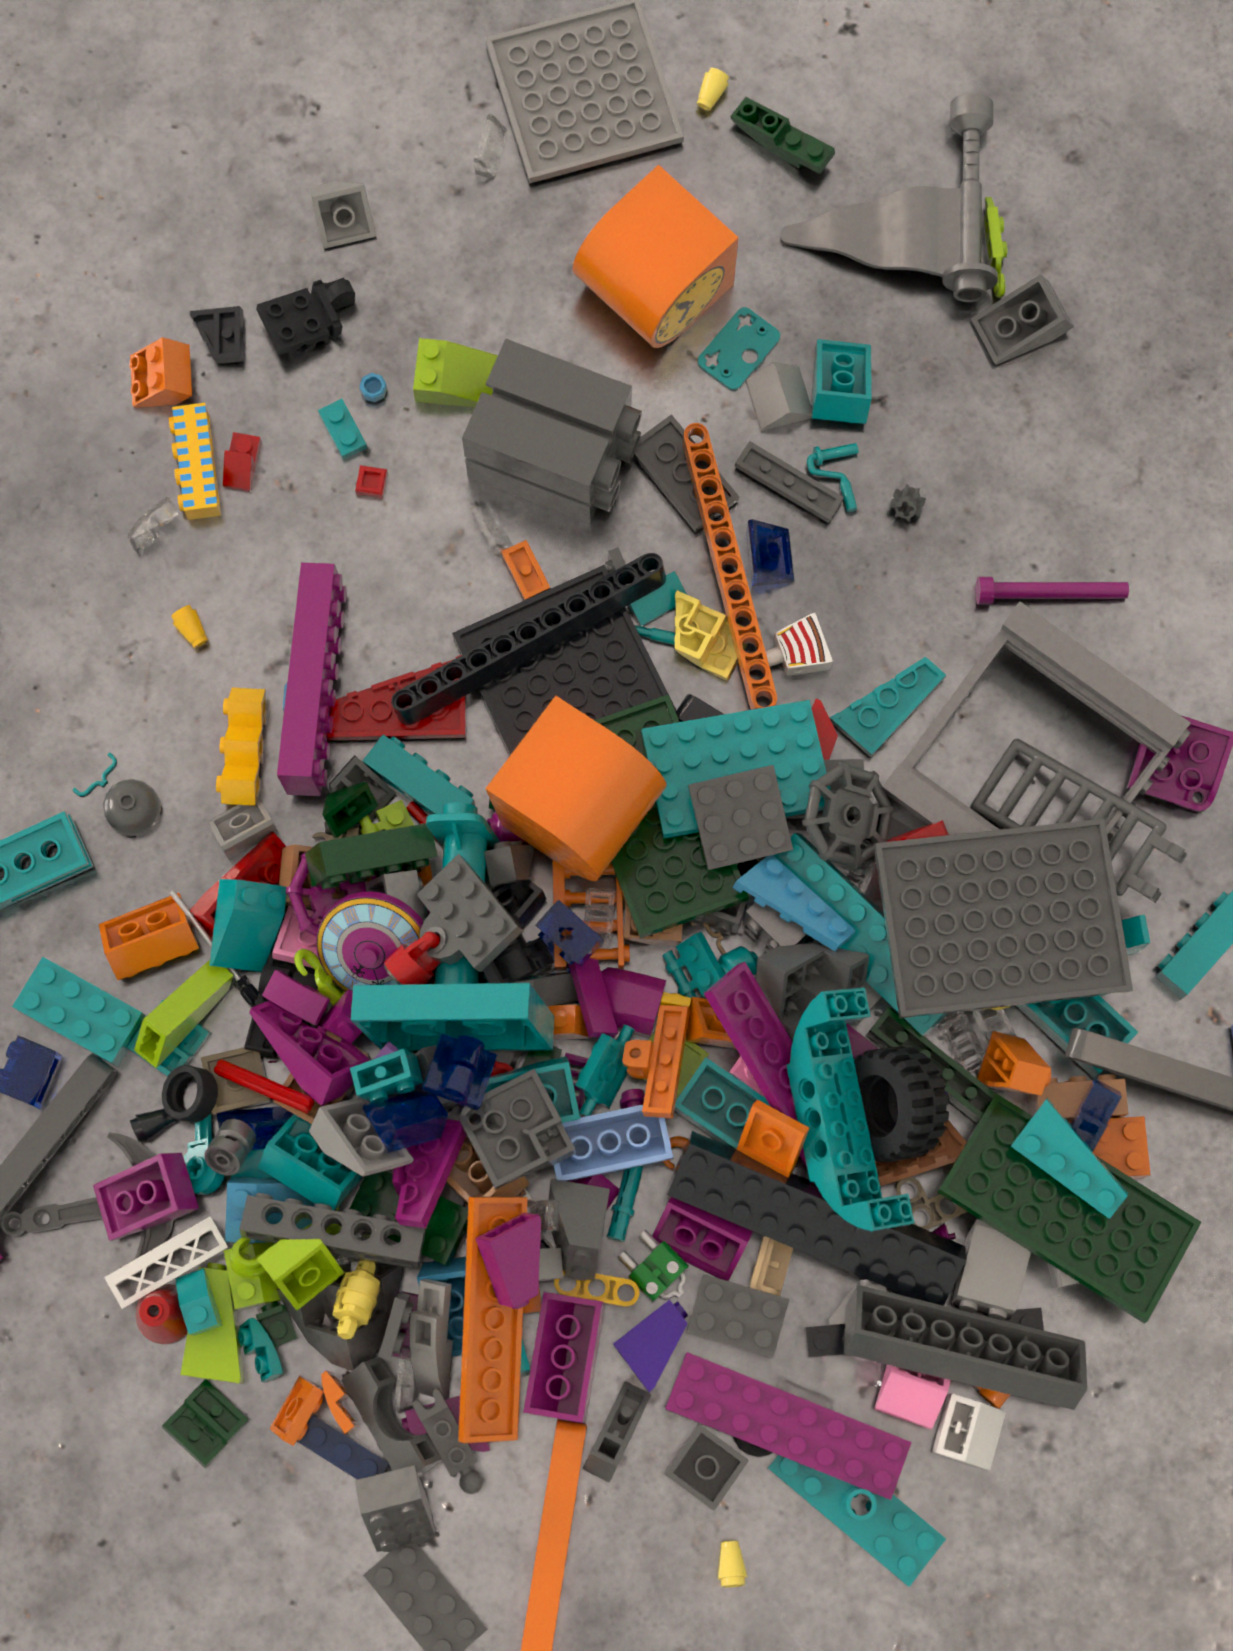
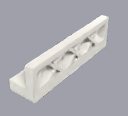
(159, 1253)

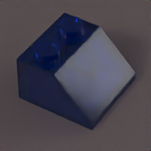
(407, 1119)

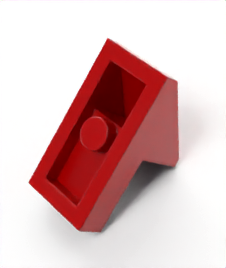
(241, 461)

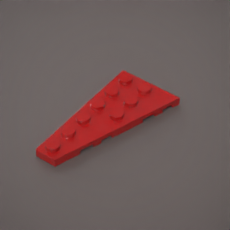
(371, 714)

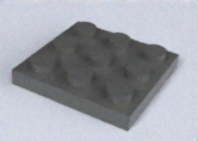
(740, 817)

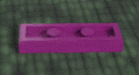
(593, 999)

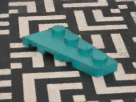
(881, 712)

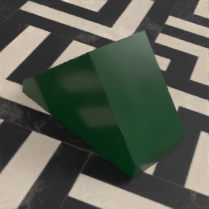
(348, 807)

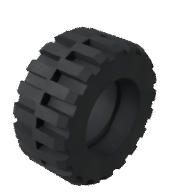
(919, 1098)

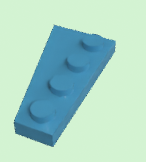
(779, 888)

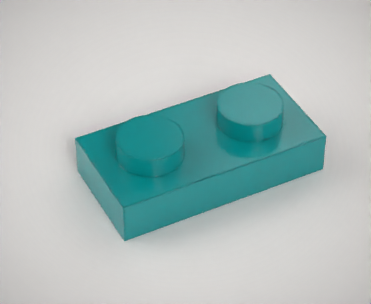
(342, 429)

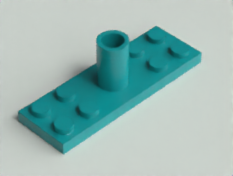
(884, 1528)

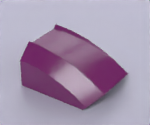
(633, 999)

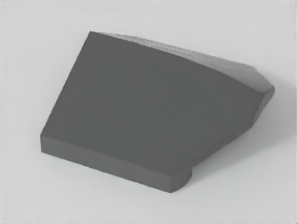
(357, 772)

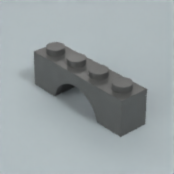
(371, 1391)

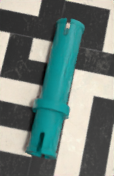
(623, 1208)

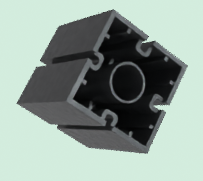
(551, 432)

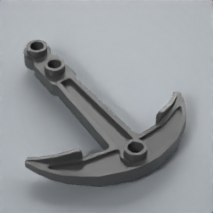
(89, 1208)

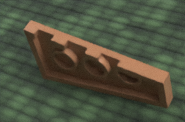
(944, 1153)

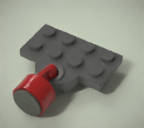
(462, 922)

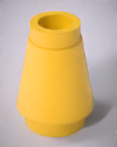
(189, 625)

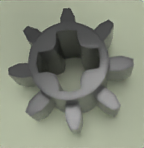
(907, 502)

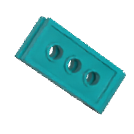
(44, 871)

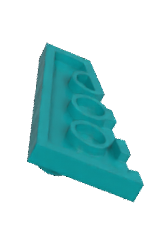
(1063, 1155)

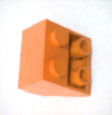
(161, 374)

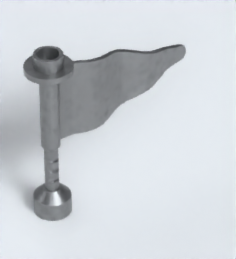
(920, 225)

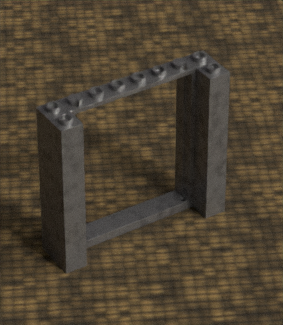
(1075, 671)

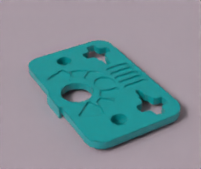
(732, 345)

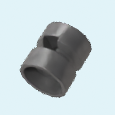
(230, 1147)

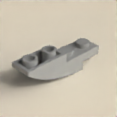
(428, 1338)

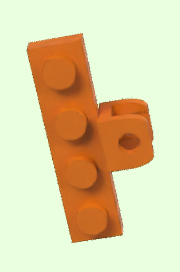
(660, 1060)

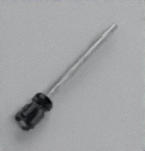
(248, 991)

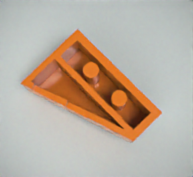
(1013, 1066)

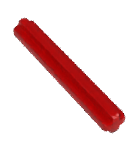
(264, 1086)

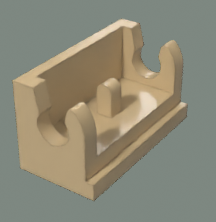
(771, 1266)

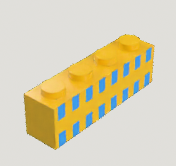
(195, 460)

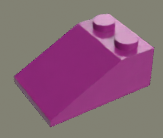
(145, 1195)

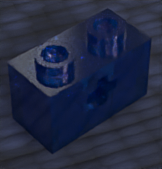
(585, 939)

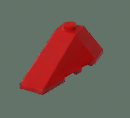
(259, 866)

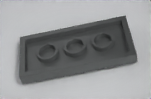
(664, 460)
(424, 1600)

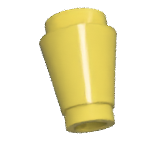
(712, 88)
(731, 1565)

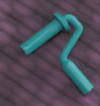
(841, 451)

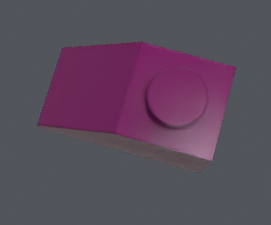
(339, 1019)

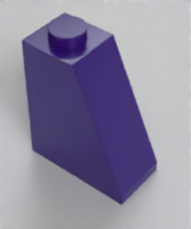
(652, 1342)

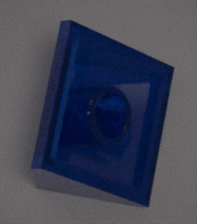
(769, 554)

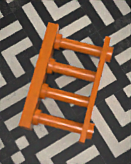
(621, 953)

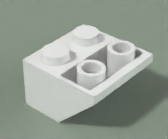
(968, 1431)

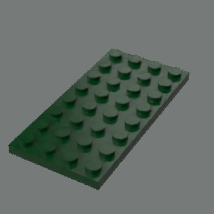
(660, 876)
(1117, 1257)

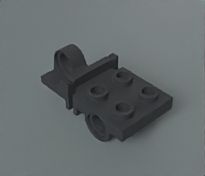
(303, 319)
(518, 960)
(255, 1038)

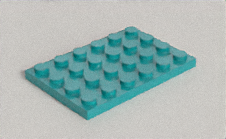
(730, 745)

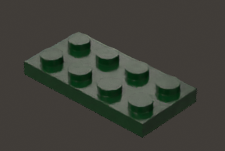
(444, 1227)

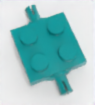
(603, 1071)

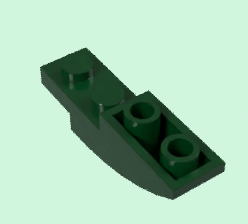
(781, 138)

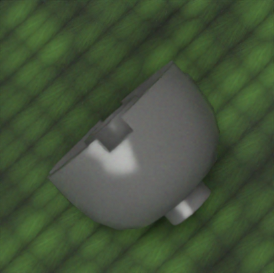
(132, 807)

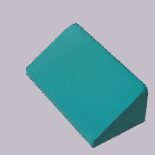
(658, 601)

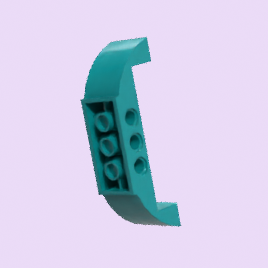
(832, 1107)

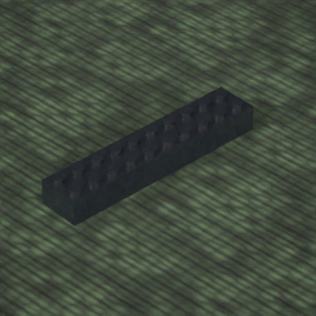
(799, 1217)

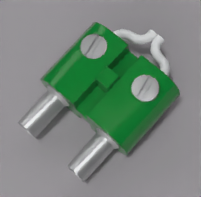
(657, 1270)

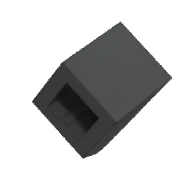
(509, 862)

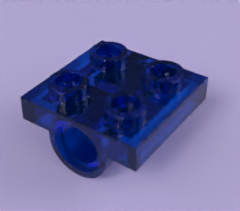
(460, 1070)

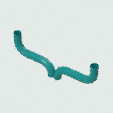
(98, 782)

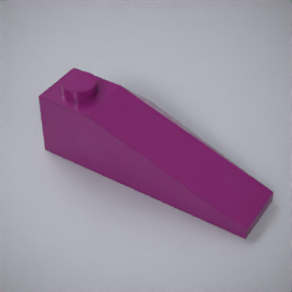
(312, 1057)

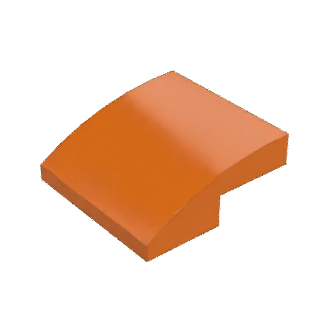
(335, 1394)

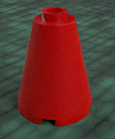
(169, 1323)

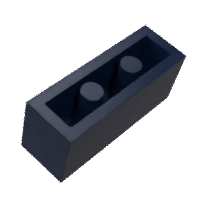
(342, 1450)

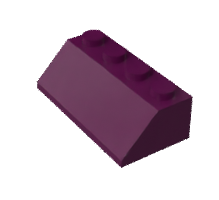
(564, 1357)

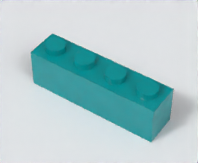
(412, 777)
(1200, 950)

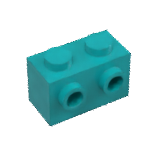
(386, 1076)

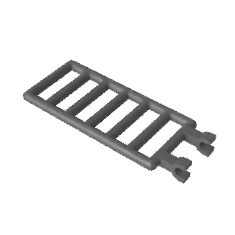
(1086, 786)

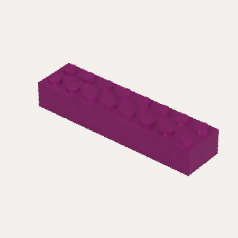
(311, 680)

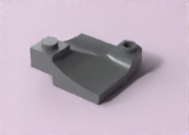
(517, 1130)

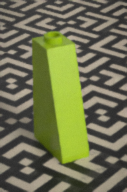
(181, 1012)
(217, 1351)

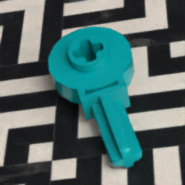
(202, 1177)

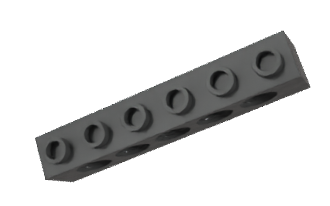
(261, 1206)

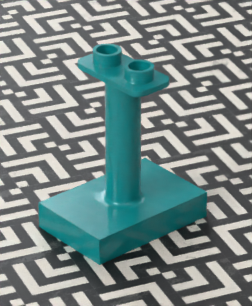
(456, 1004)

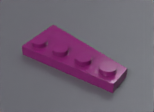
(428, 1175)

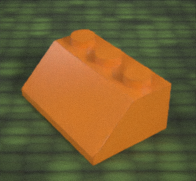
(147, 937)

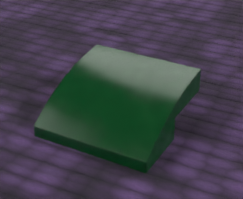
(205, 1423)

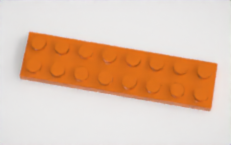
(489, 1336)

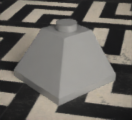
(342, 212)

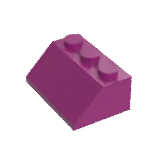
(702, 1238)

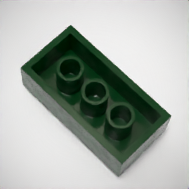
(370, 855)

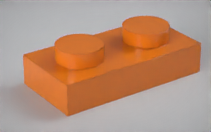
(525, 570)

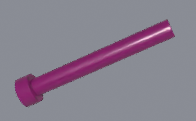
(988, 590)

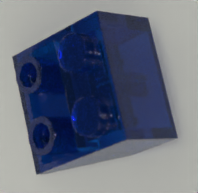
(28, 1072)

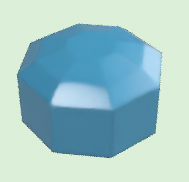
(373, 387)

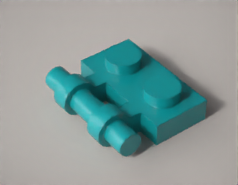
(700, 962)

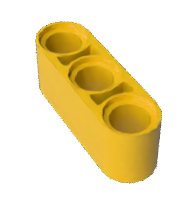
(610, 1295)

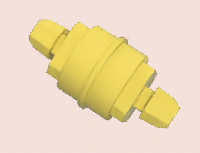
(356, 1298)

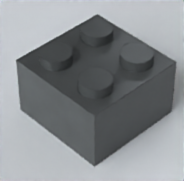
(706, 1467)

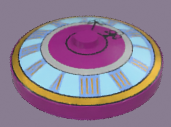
(361, 935)

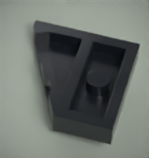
(221, 332)

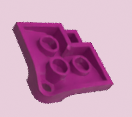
(1191, 768)

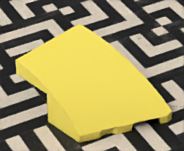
(704, 637)

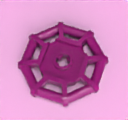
(319, 899)

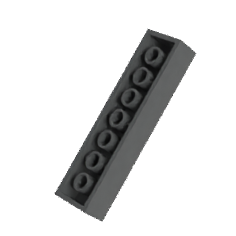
(965, 1347)

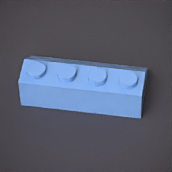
(614, 1143)

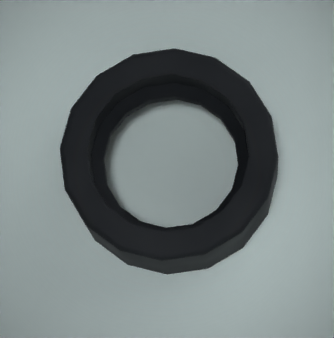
(173, 1090)

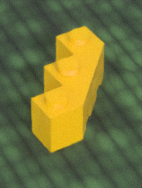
(242, 746)

